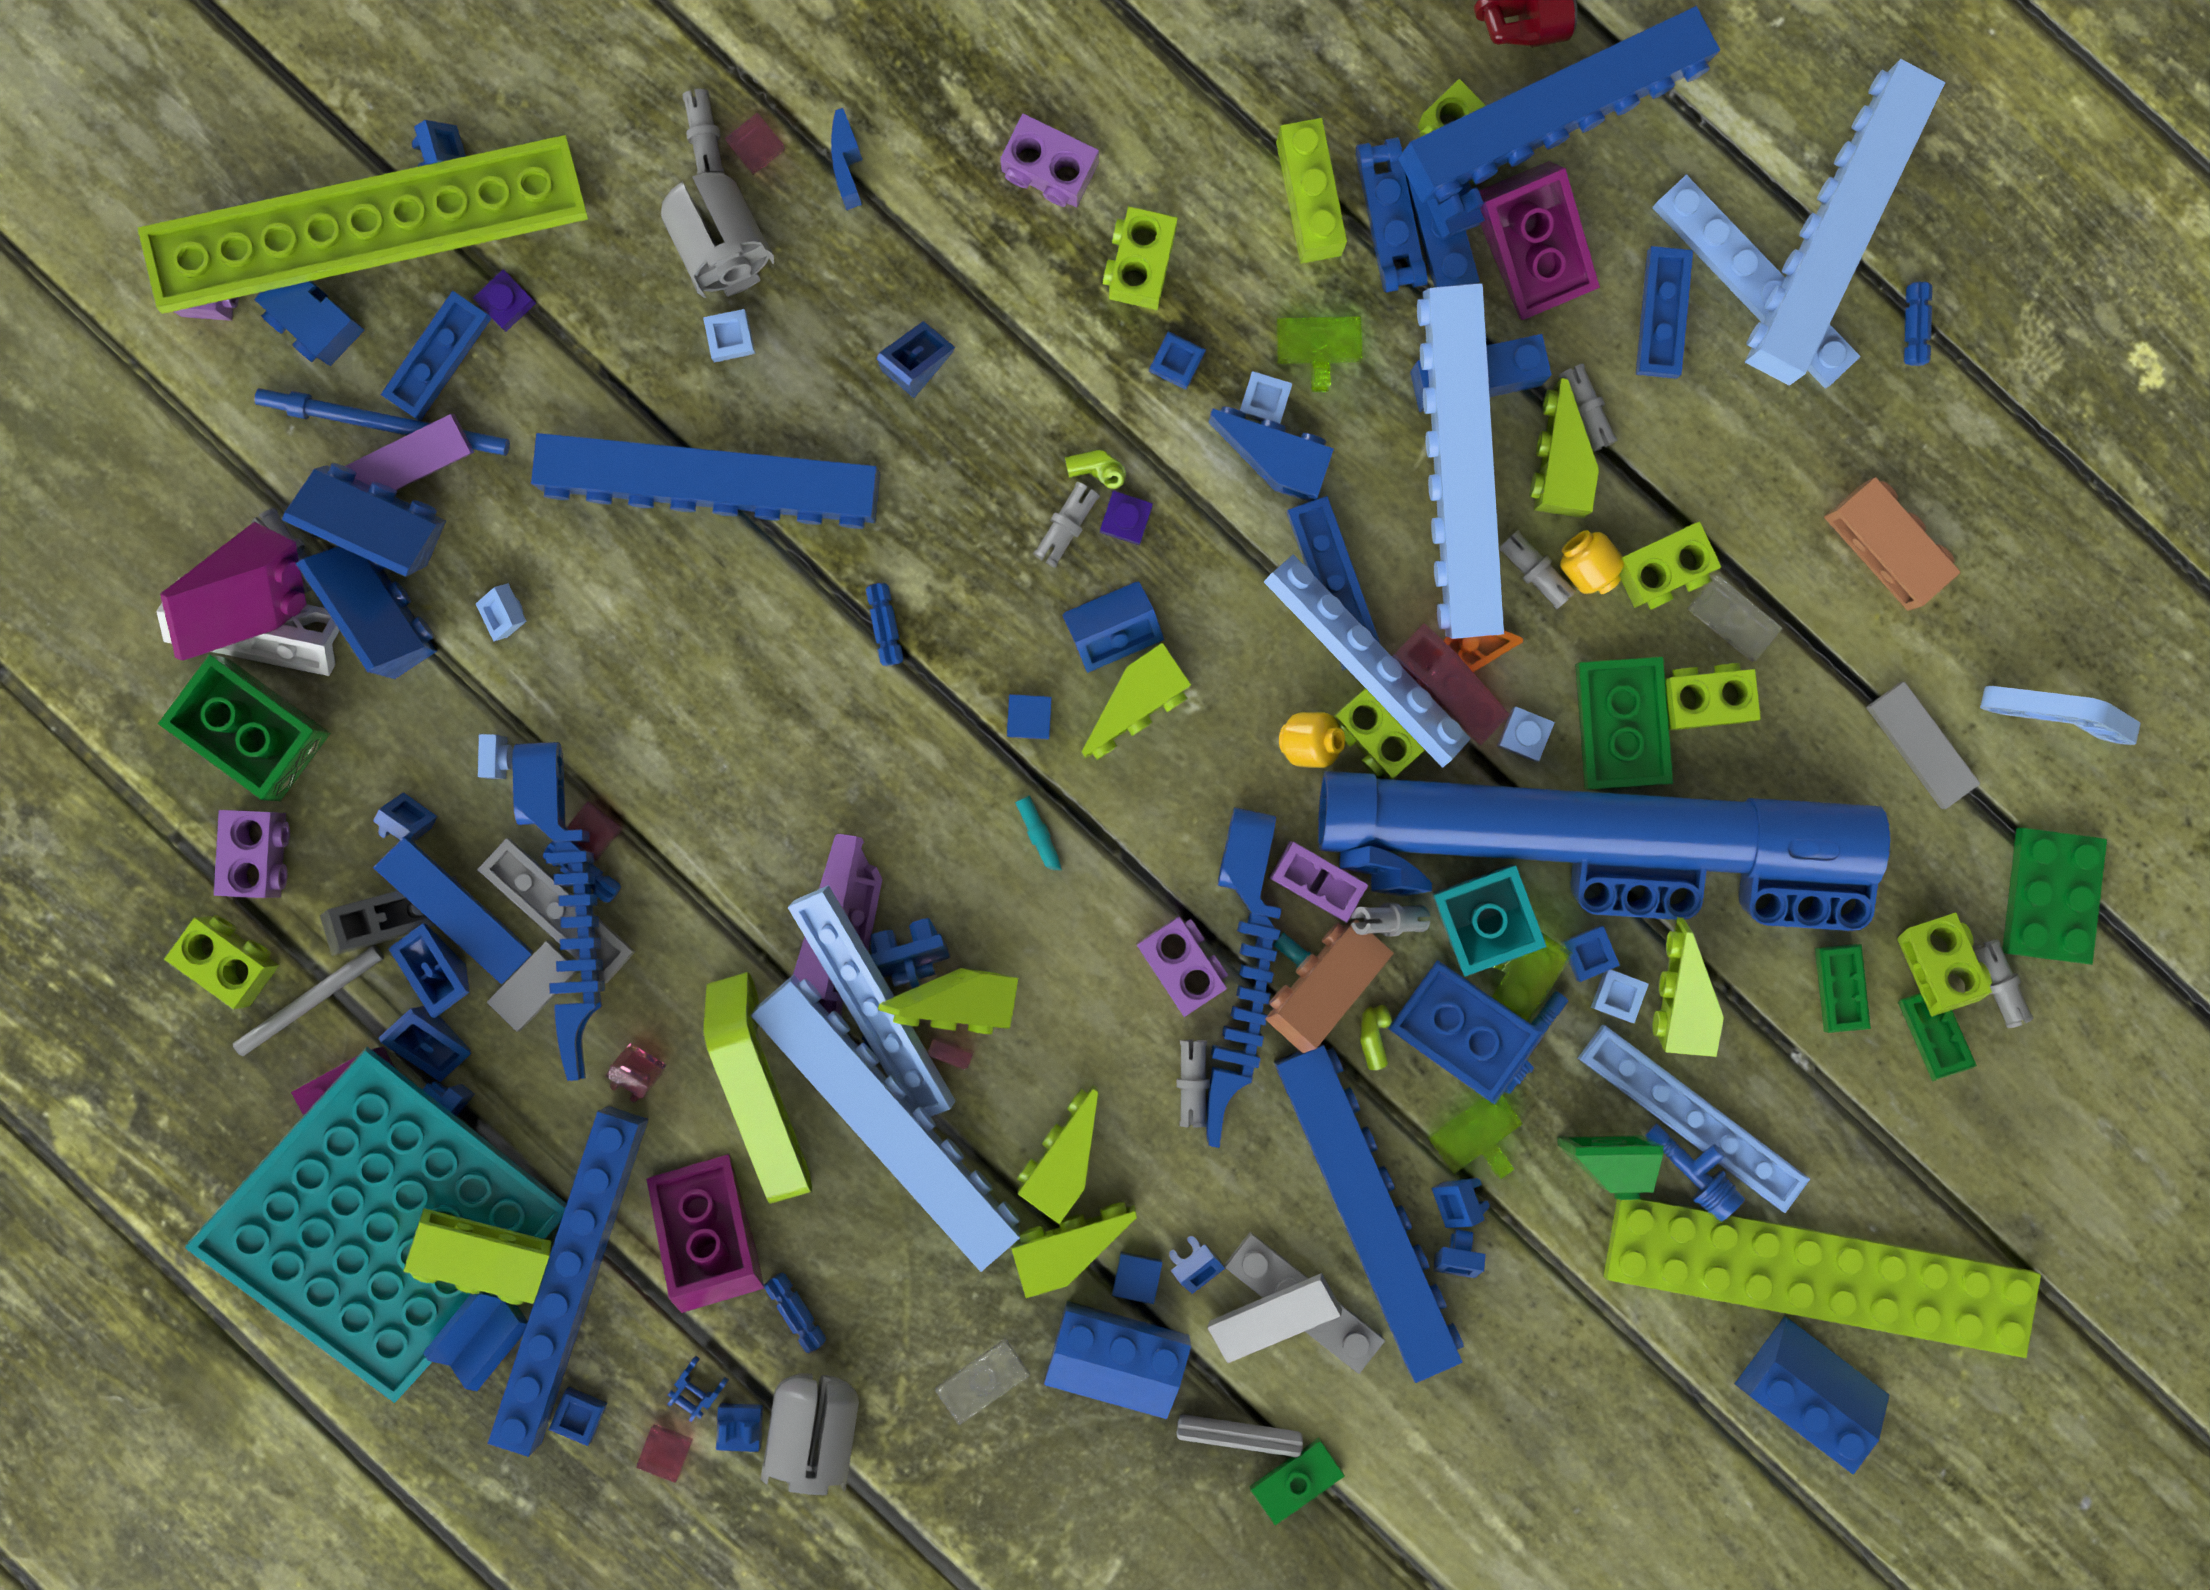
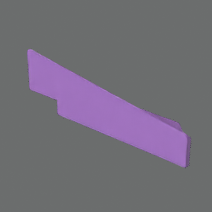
(857, 890)

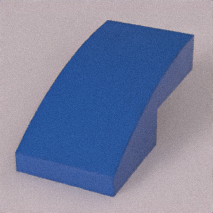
(844, 153)
(1388, 871)

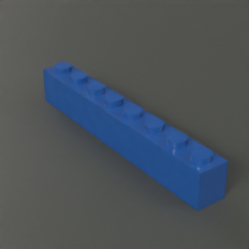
(1558, 105)
(705, 479)
(1369, 1213)
(568, 1281)

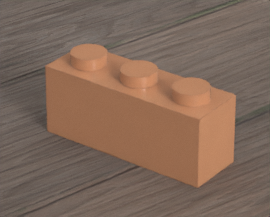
(1893, 543)
(1327, 986)

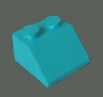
(1489, 919)

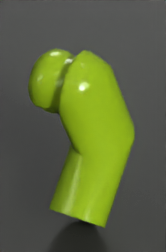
(1100, 465)
(1370, 1036)

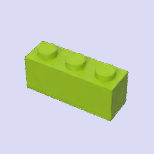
(1311, 190)
(477, 1257)

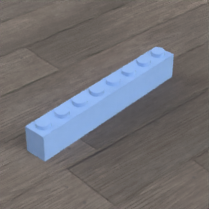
(1844, 222)
(1462, 460)
(887, 1122)

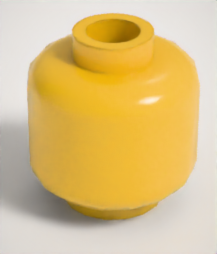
(1592, 562)
(1311, 739)

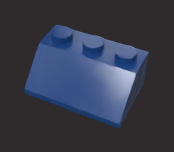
(366, 519)
(369, 611)
(1118, 1360)
(1816, 1394)

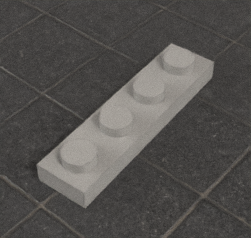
(538, 897)
(1269, 1272)

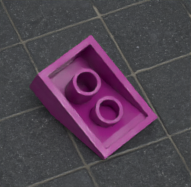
(1537, 239)
(235, 593)
(704, 1234)

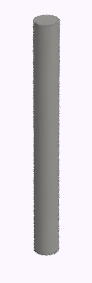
(308, 1000)

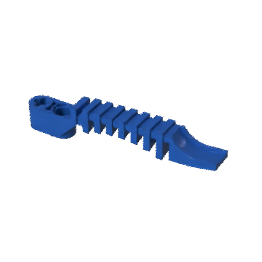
(541, 801)
(1244, 871)

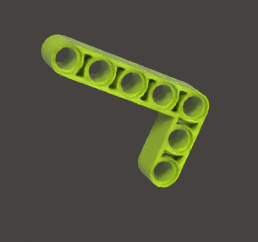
(751, 1088)

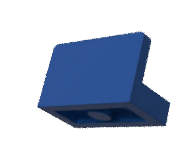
(1113, 626)
(477, 1338)

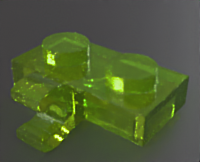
(1319, 343)
(1531, 978)
(1476, 1134)

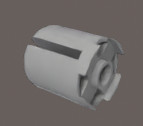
(712, 267)
(811, 1433)

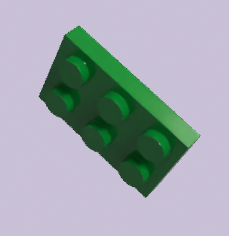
(1624, 723)
(2054, 896)

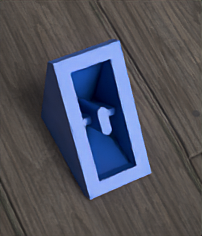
(915, 358)
(431, 969)
(426, 1043)

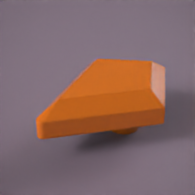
(1482, 649)

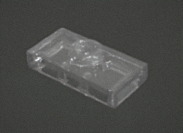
(1735, 618)
(982, 1381)

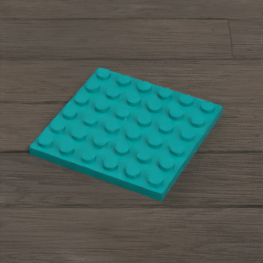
(335, 1211)

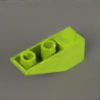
(1568, 463)
(1143, 689)
(961, 997)
(1690, 1010)
(1061, 1172)
(1059, 1255)

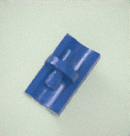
(912, 960)

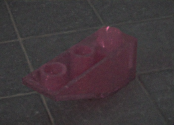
(1450, 683)

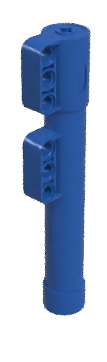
(1630, 842)

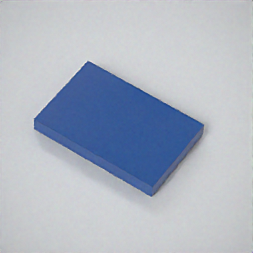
(1466, 1032)

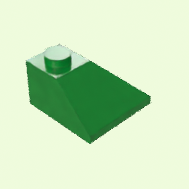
(1617, 1163)

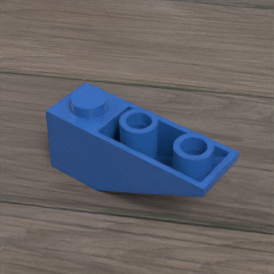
(1282, 459)

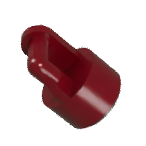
(1538, 24)

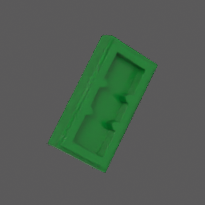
(1842, 988)
(1937, 1039)
(1297, 1481)

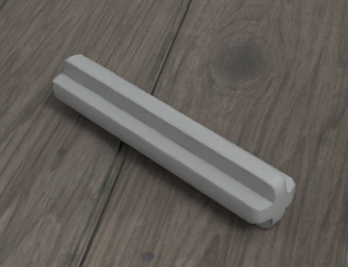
(1239, 1435)

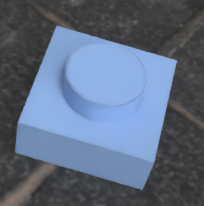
(729, 335)
(1265, 398)
(501, 612)
(1525, 734)
(494, 756)
(1619, 995)

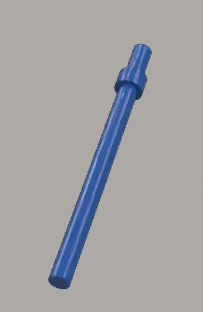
(303, 406)

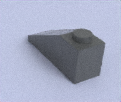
(371, 922)

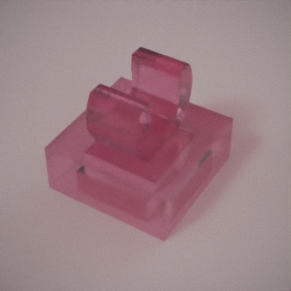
(635, 1071)

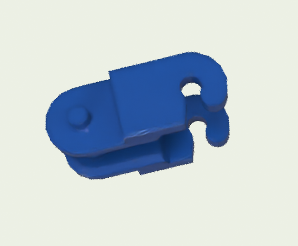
(707, 1399)

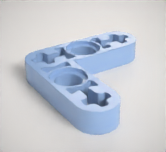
(2087, 713)

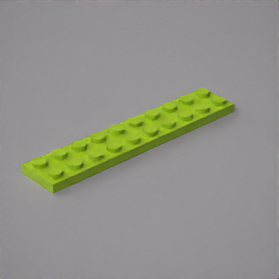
(361, 224)
(1823, 1276)

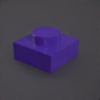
(504, 300)
(1126, 518)

